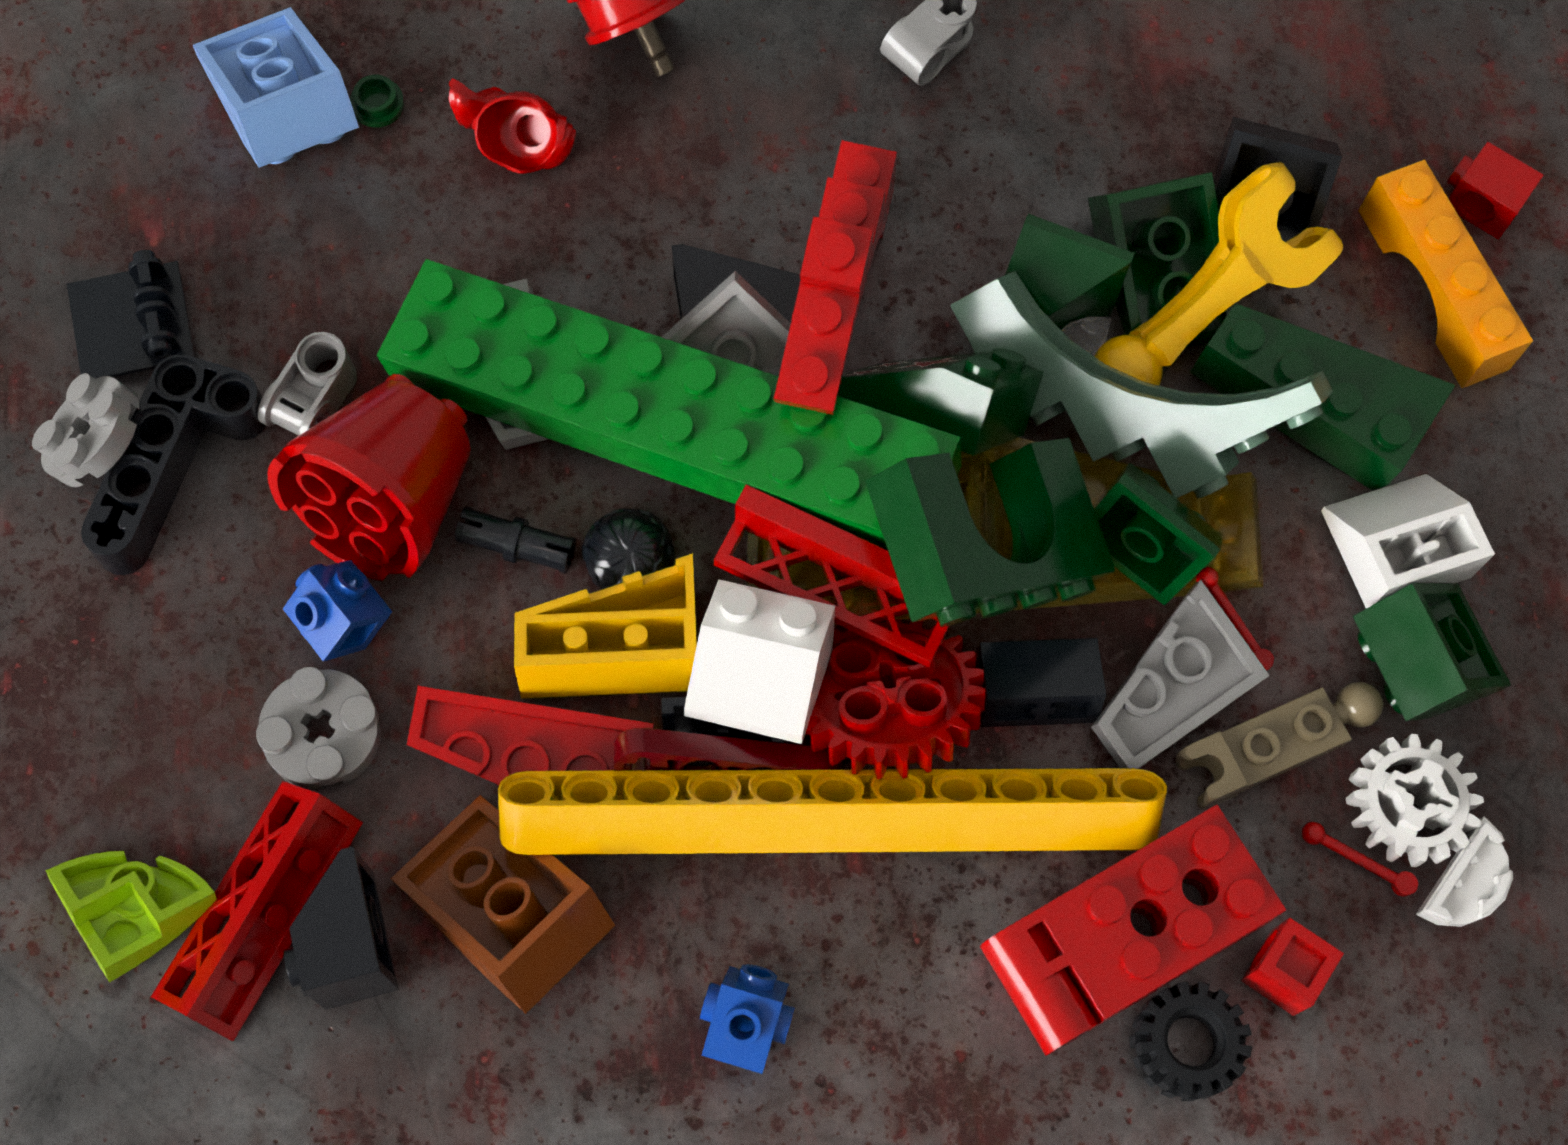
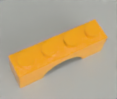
(1475, 319)

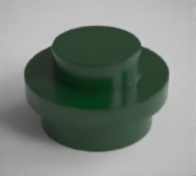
(377, 101)

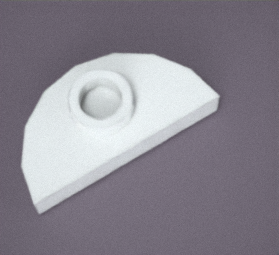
(1472, 882)

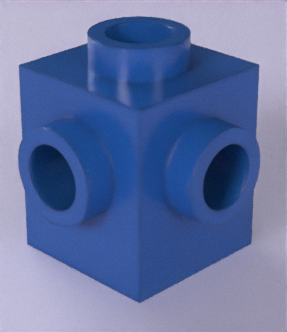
(336, 609)
(746, 1017)

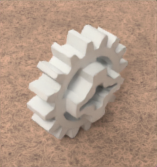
(1439, 793)

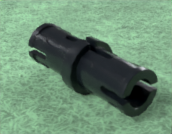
(515, 539)

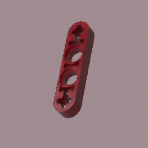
(655, 747)

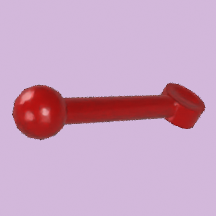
(1210, 579)
(1402, 883)

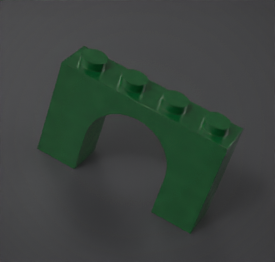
(949, 566)

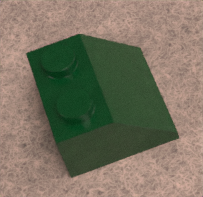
(1154, 534)
(1429, 650)

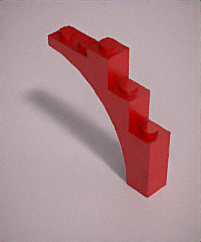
(835, 275)

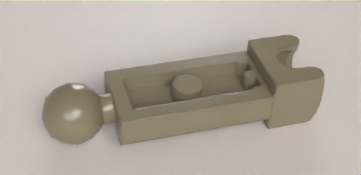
(1279, 740)

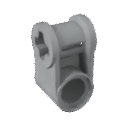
(929, 37)
(303, 396)

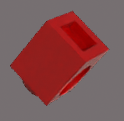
(1491, 189)
(1292, 967)

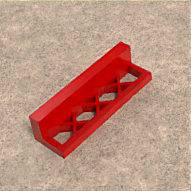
(833, 551)
(243, 957)

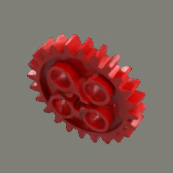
(894, 709)

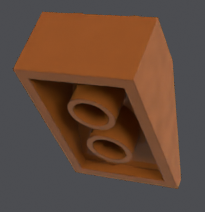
(505, 911)

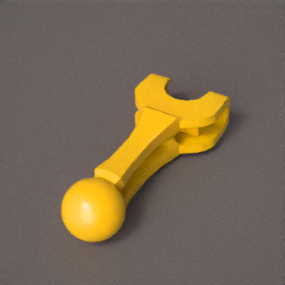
(1244, 260)

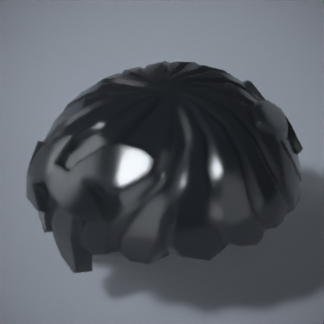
(626, 544)

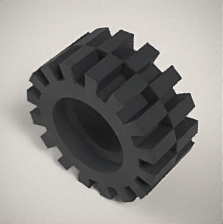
(1222, 1022)

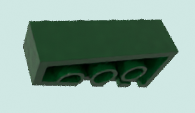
(1375, 404)

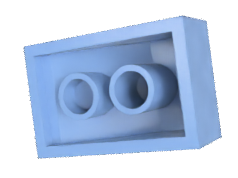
(277, 87)

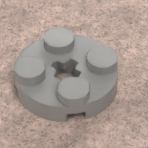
(87, 429)
(326, 761)

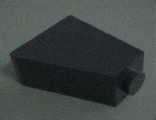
(702, 271)

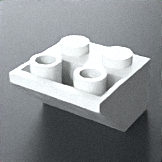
(1407, 536)

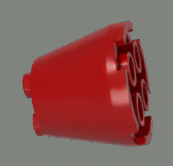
(376, 477)

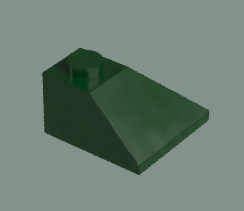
(1068, 271)

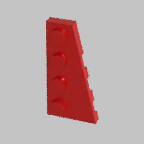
(510, 736)

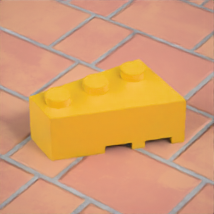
(611, 640)

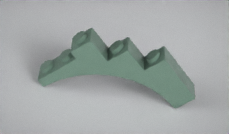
(1114, 411)

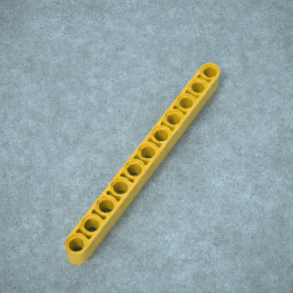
(828, 811)

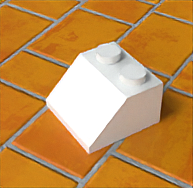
(760, 661)

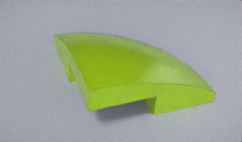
(128, 907)

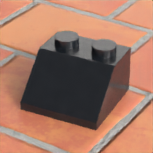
(1308, 159)
(341, 938)

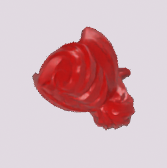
(513, 127)

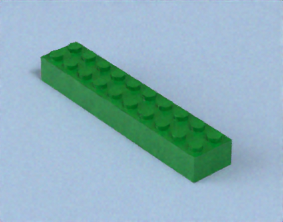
(645, 399)

